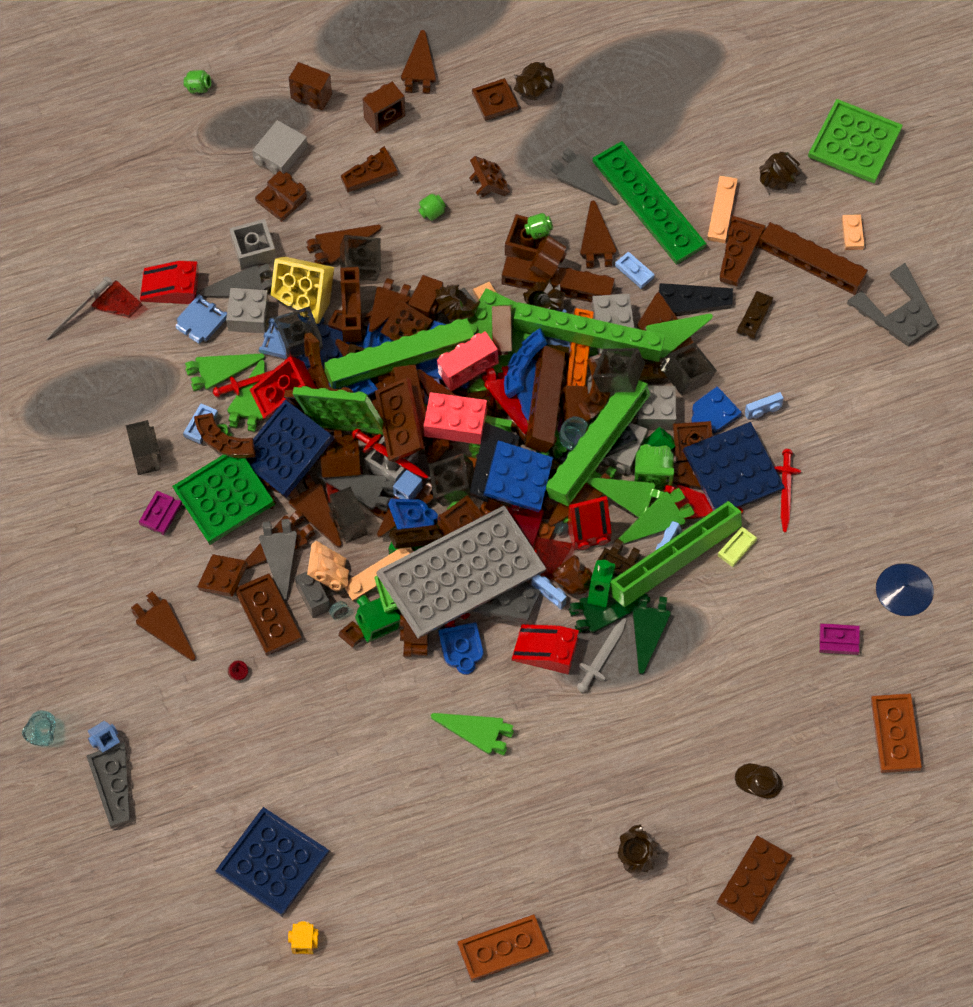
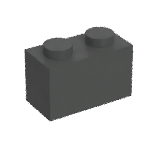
(312, 594)

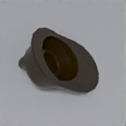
(758, 780)

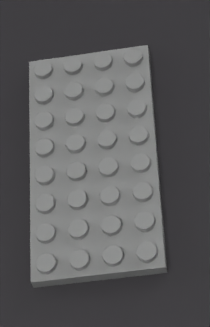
(460, 571)

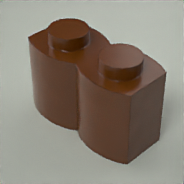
(548, 258)

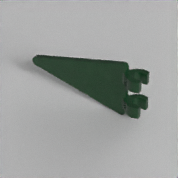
(597, 616)
(648, 628)

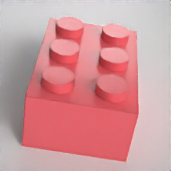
(467, 361)
(455, 418)

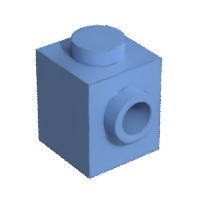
(103, 736)

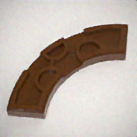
(312, 351)
(596, 400)
(221, 442)

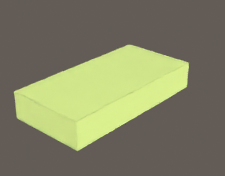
(737, 546)

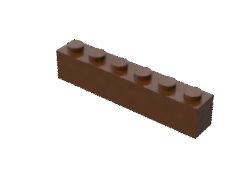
(812, 258)
(574, 283)
(545, 399)

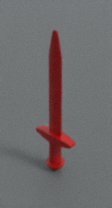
(234, 386)
(373, 443)
(786, 471)

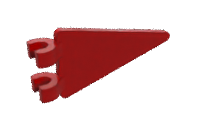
(510, 405)
(695, 499)

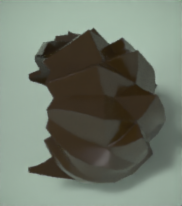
(534, 80)
(779, 171)
(545, 296)
(455, 303)
(637, 850)

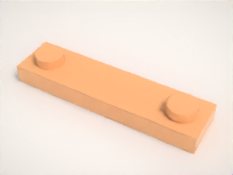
(722, 209)
(365, 580)

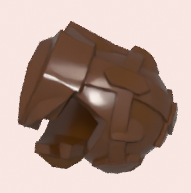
(571, 577)

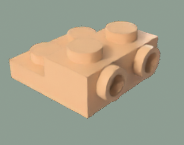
(327, 567)

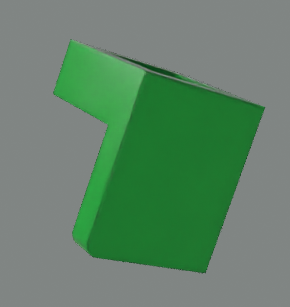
(660, 438)

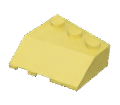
(302, 285)

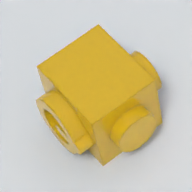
(303, 938)

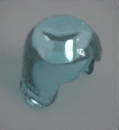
(572, 431)
(32, 733)

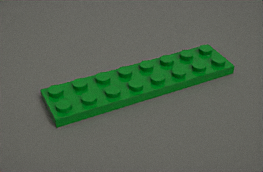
(649, 202)

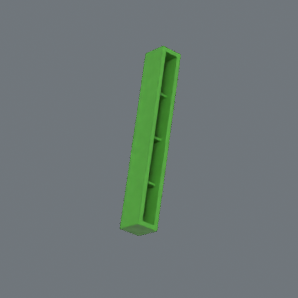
(587, 331)
(402, 352)
(596, 444)
(676, 554)

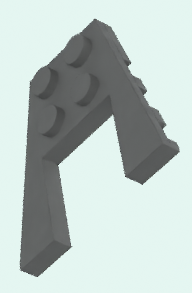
(909, 321)
(512, 605)

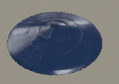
(904, 589)

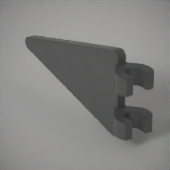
(582, 176)
(245, 279)
(365, 488)
(279, 552)

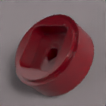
(237, 670)

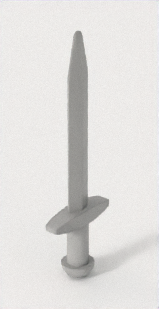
(94, 293)
(592, 671)

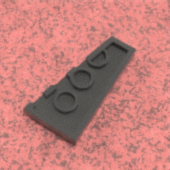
(111, 779)

